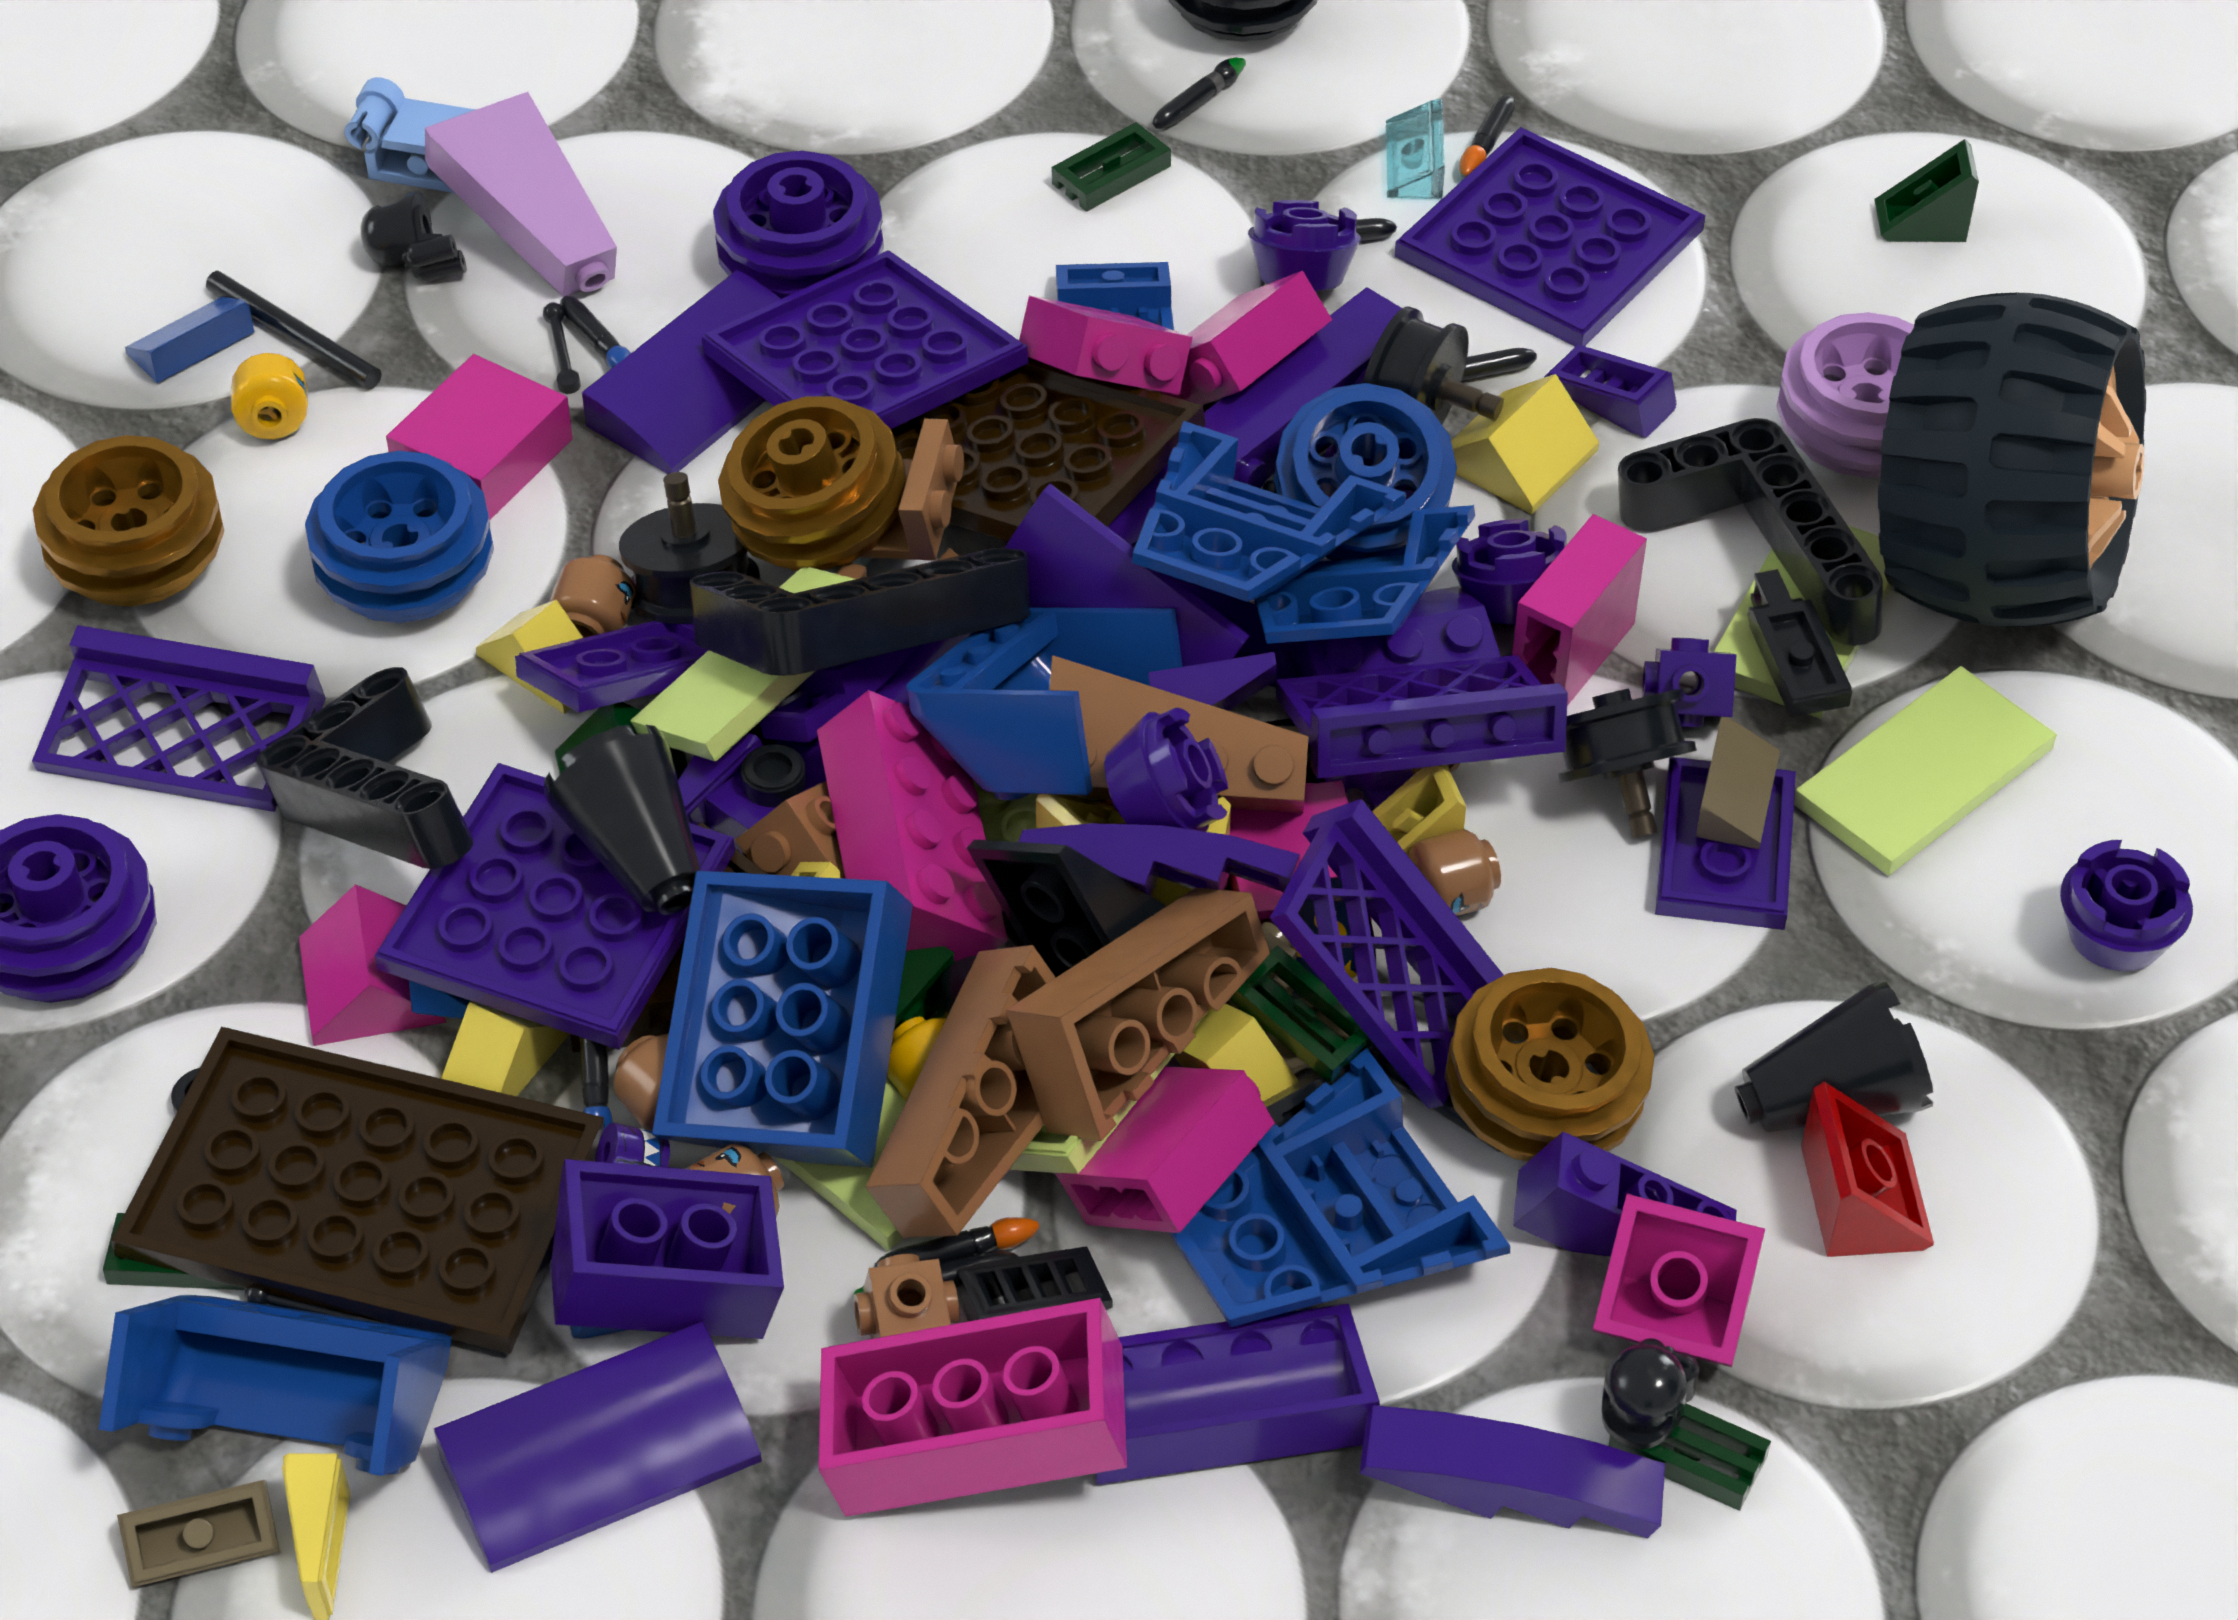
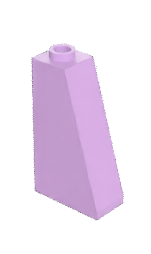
(525, 190)

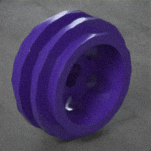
(796, 220)
(51, 933)

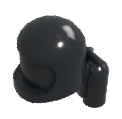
(405, 236)
(1647, 1393)

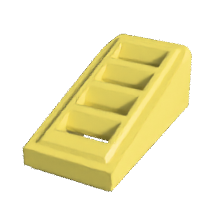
(318, 1516)

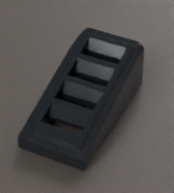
(1004, 1277)

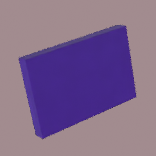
(611, 664)
(1719, 878)

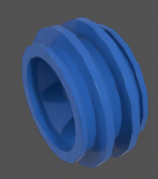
(1371, 425)
(420, 533)

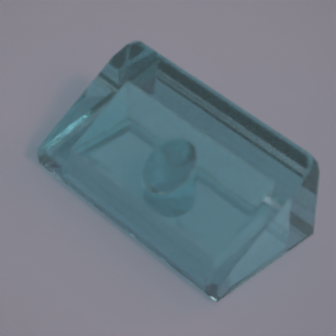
(1416, 152)

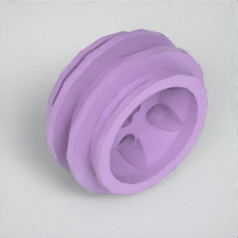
(1840, 388)

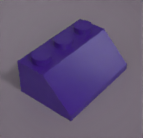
(1440, 629)
(662, 1253)

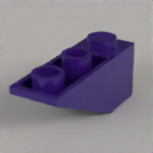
(1578, 1192)

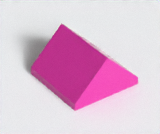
(341, 977)
(1679, 1279)

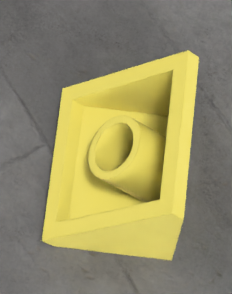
(1528, 447)

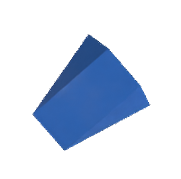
(1240, 535)
(1363, 593)
(1332, 1208)

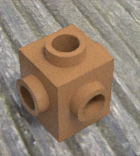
(905, 1297)

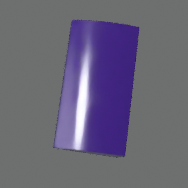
(670, 396)
(1087, 565)
(1243, 1392)
(596, 1446)

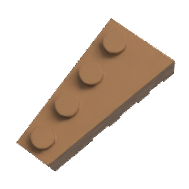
(1259, 759)
(1132, 1003)
(968, 1107)

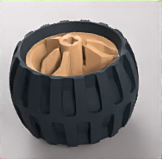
(2012, 459)

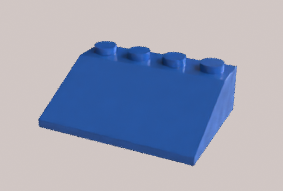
(784, 1016)

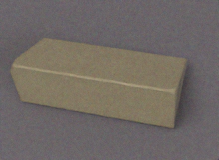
(1737, 787)
(198, 1533)

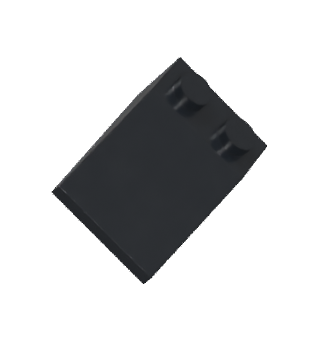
(1060, 899)

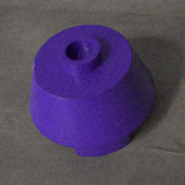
(1304, 239)
(1505, 564)
(1164, 775)
(2125, 905)

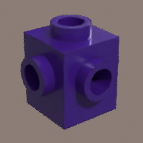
(1714, 679)

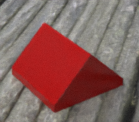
(1861, 1179)

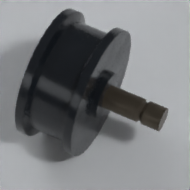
(1428, 365)
(676, 546)
(1622, 741)

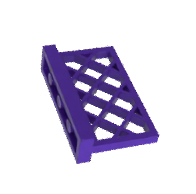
(179, 670)
(1425, 715)
(1414, 929)

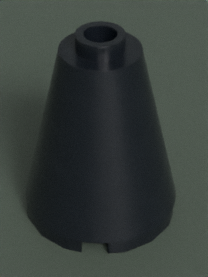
(630, 814)
(1850, 1048)

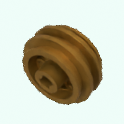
(812, 483)
(128, 520)
(1538, 1088)

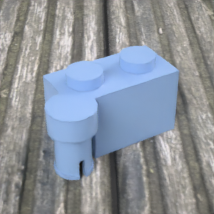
(396, 133)

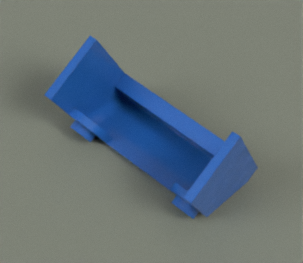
(994, 702)
(275, 1374)

